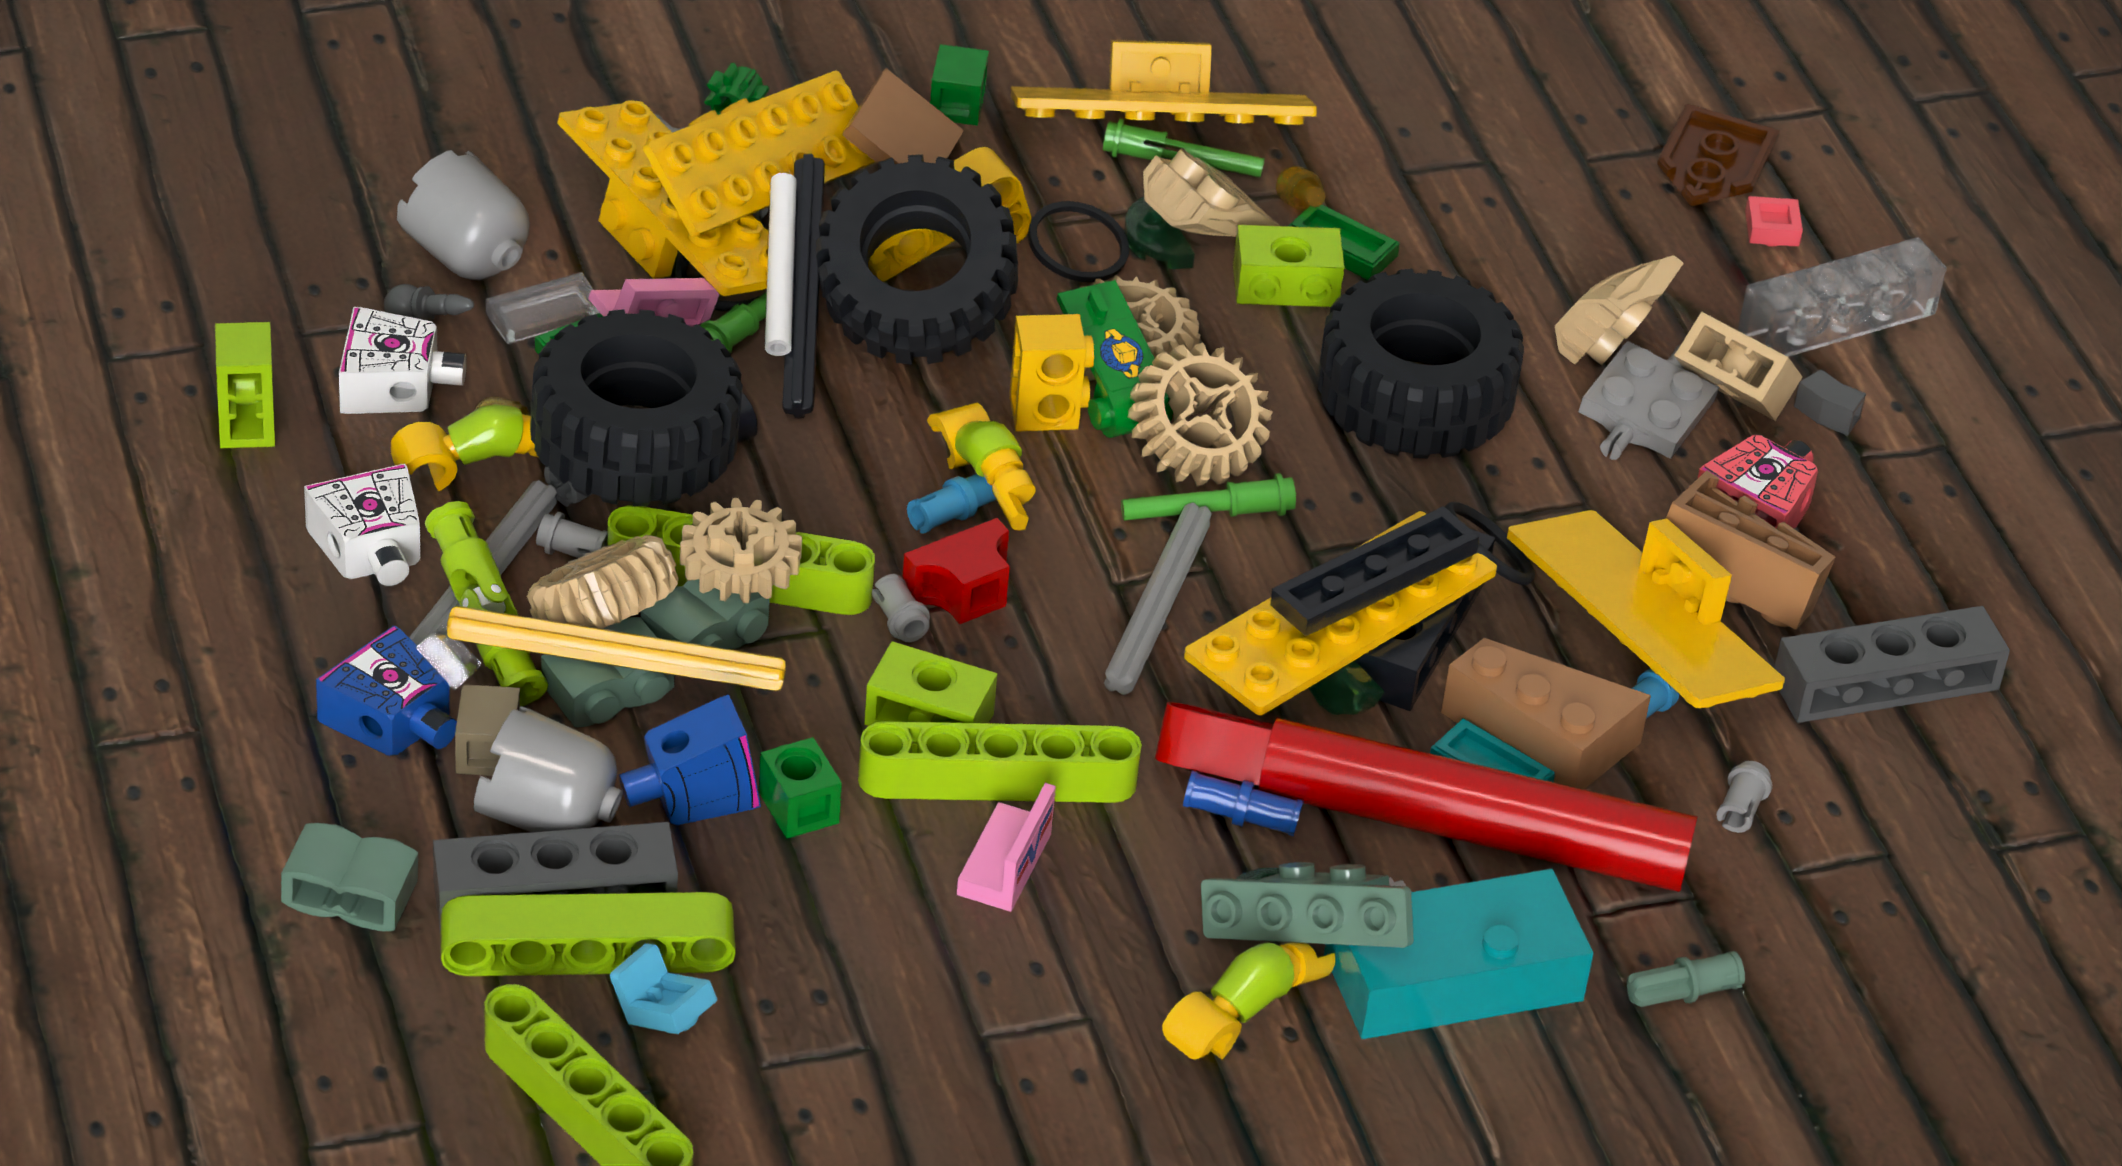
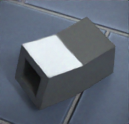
(1829, 402)

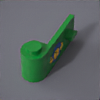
(1118, 353)

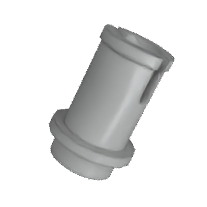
(568, 536)
(906, 616)
(1748, 786)

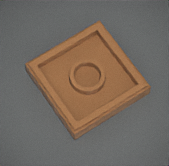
(900, 123)

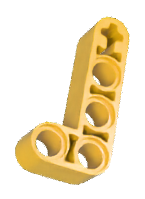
(916, 244)

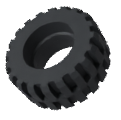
(908, 199)
(1411, 405)
(627, 451)

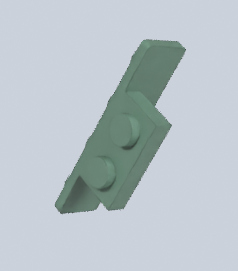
(1310, 907)

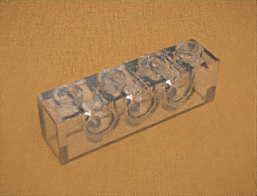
(1844, 298)

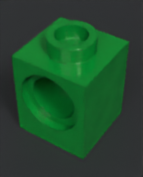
(960, 83)
(800, 787)

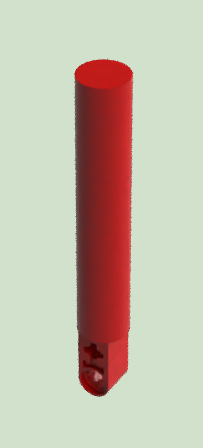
(1434, 794)

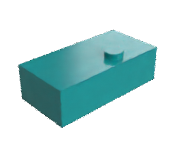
(1472, 957)

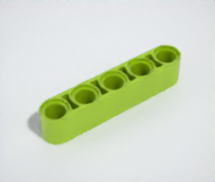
(832, 573)
(998, 761)
(584, 932)
(577, 1084)

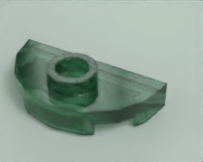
(1155, 237)
(1347, 691)

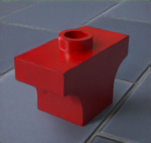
(962, 571)

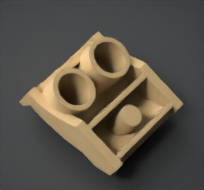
(1199, 197)
(1613, 310)

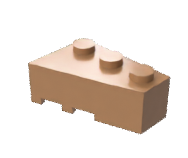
(1769, 566)
(1546, 710)

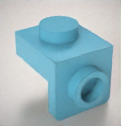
(656, 997)

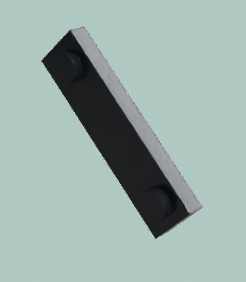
(1374, 571)

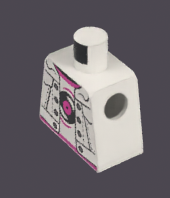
(393, 364)
(366, 523)

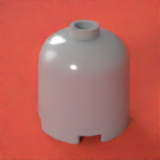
(465, 216)
(548, 776)

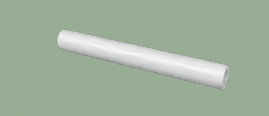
(780, 264)

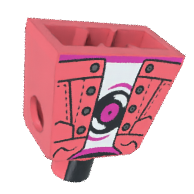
(1769, 475)

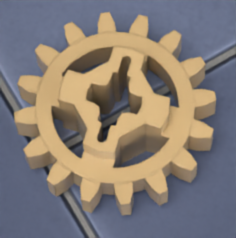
(740, 550)

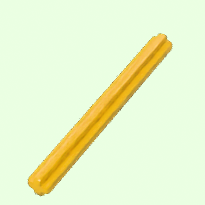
(616, 648)

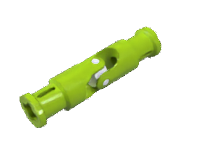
(479, 586)

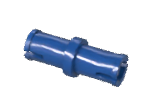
(1242, 803)

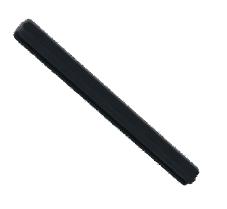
(801, 360)

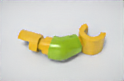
(477, 436)
(992, 454)
(1244, 989)

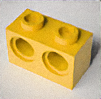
(1049, 372)

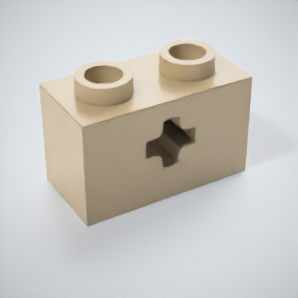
(1739, 365)

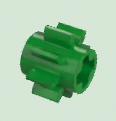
(733, 86)

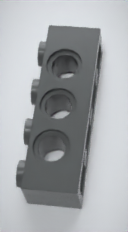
(1891, 663)
(557, 862)

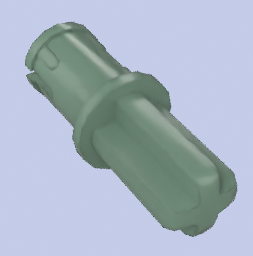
(1686, 979)

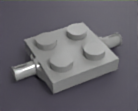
(1647, 401)

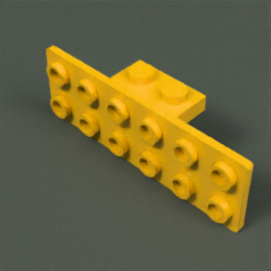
(1162, 78)
(726, 161)
(643, 215)
(1654, 601)
(1270, 661)

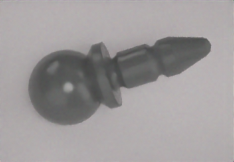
(424, 303)

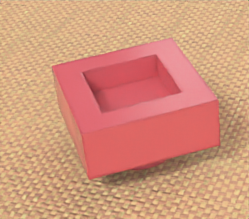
(1773, 221)

